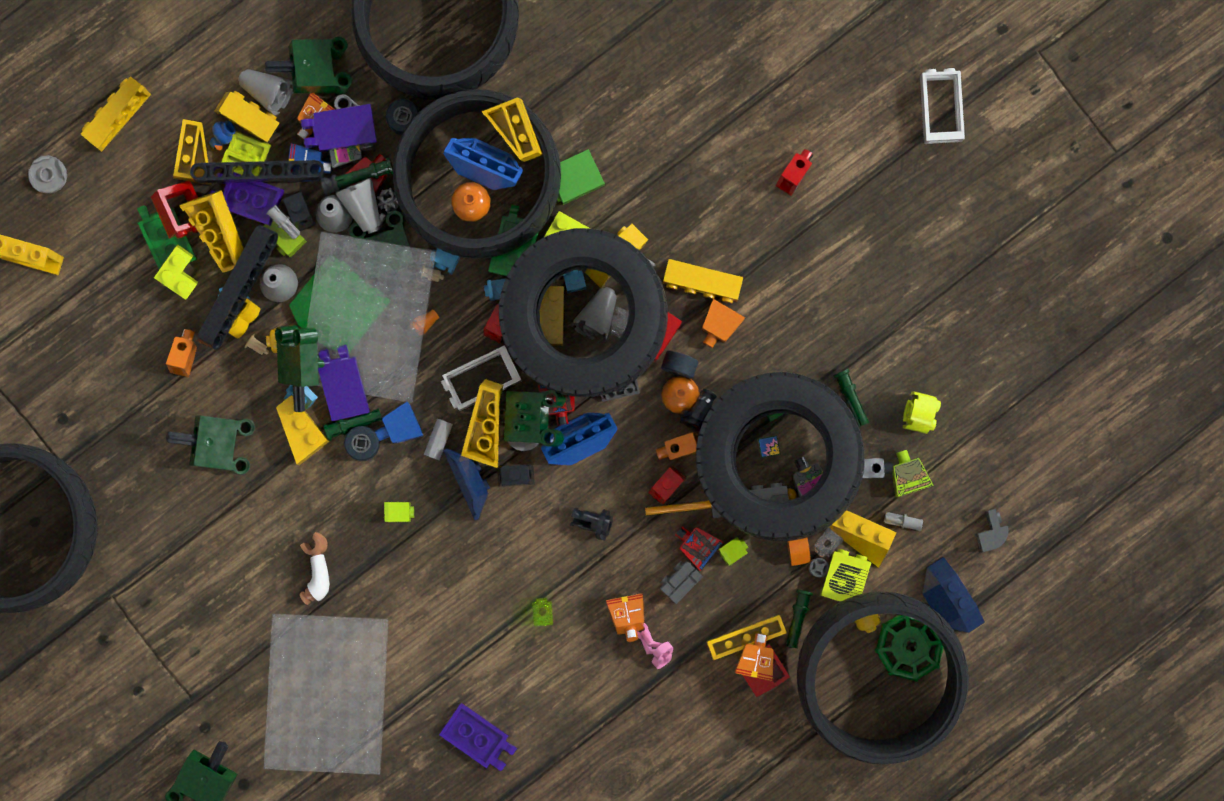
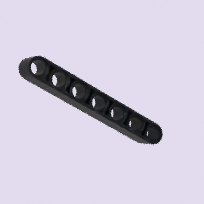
(248, 168)
(237, 287)

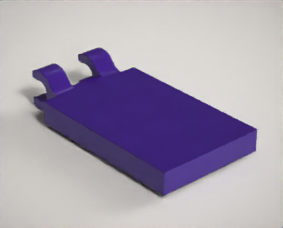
(341, 128)
(251, 199)
(342, 385)
(477, 737)

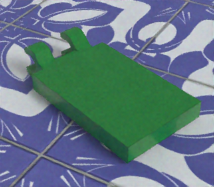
(157, 238)
(503, 263)

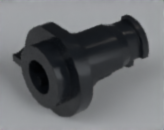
(696, 415)
(594, 522)

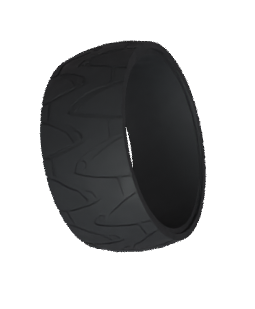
(436, 87)
(410, 141)
(84, 528)
(915, 742)

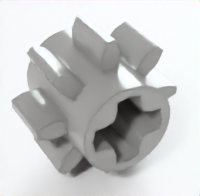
(388, 200)

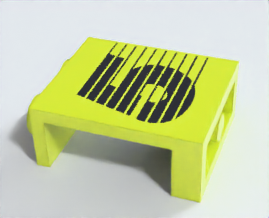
(845, 576)

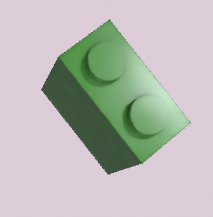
(578, 177)

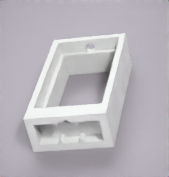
(942, 137)
(508, 362)

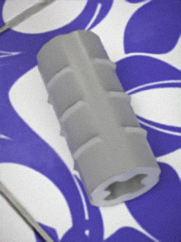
(438, 439)

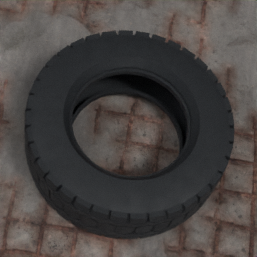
(547, 262)
(766, 396)

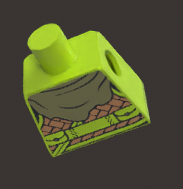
(909, 475)

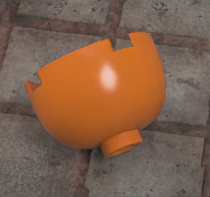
(470, 201)
(679, 394)

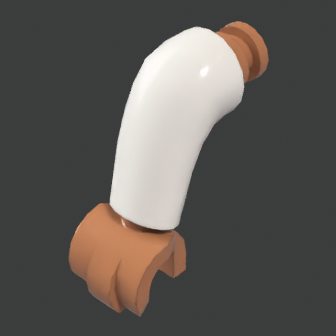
(320, 582)

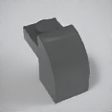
(995, 536)

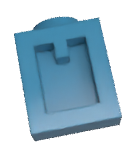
(493, 289)
(310, 397)

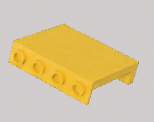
(30, 255)

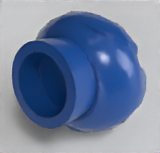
(222, 134)

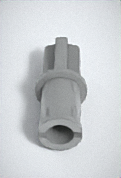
(283, 222)
(903, 521)

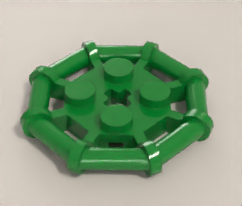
(905, 656)

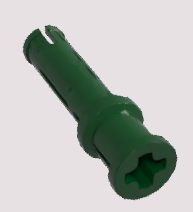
(373, 171)
(848, 389)
(344, 426)
(800, 609)

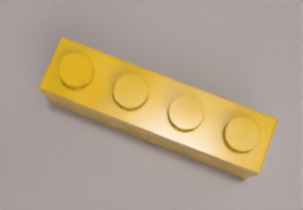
(702, 280)
(736, 640)

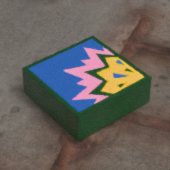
(769, 446)

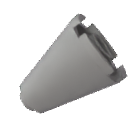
(267, 89)
(361, 204)
(334, 220)
(283, 287)
(597, 315)

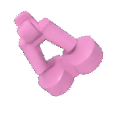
(663, 651)

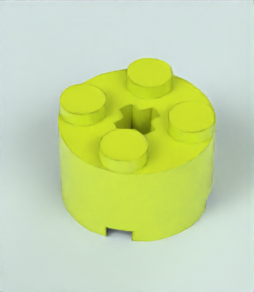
(920, 412)

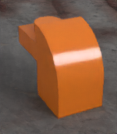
(799, 551)

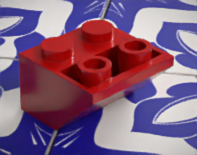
(760, 686)

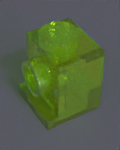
(540, 620)

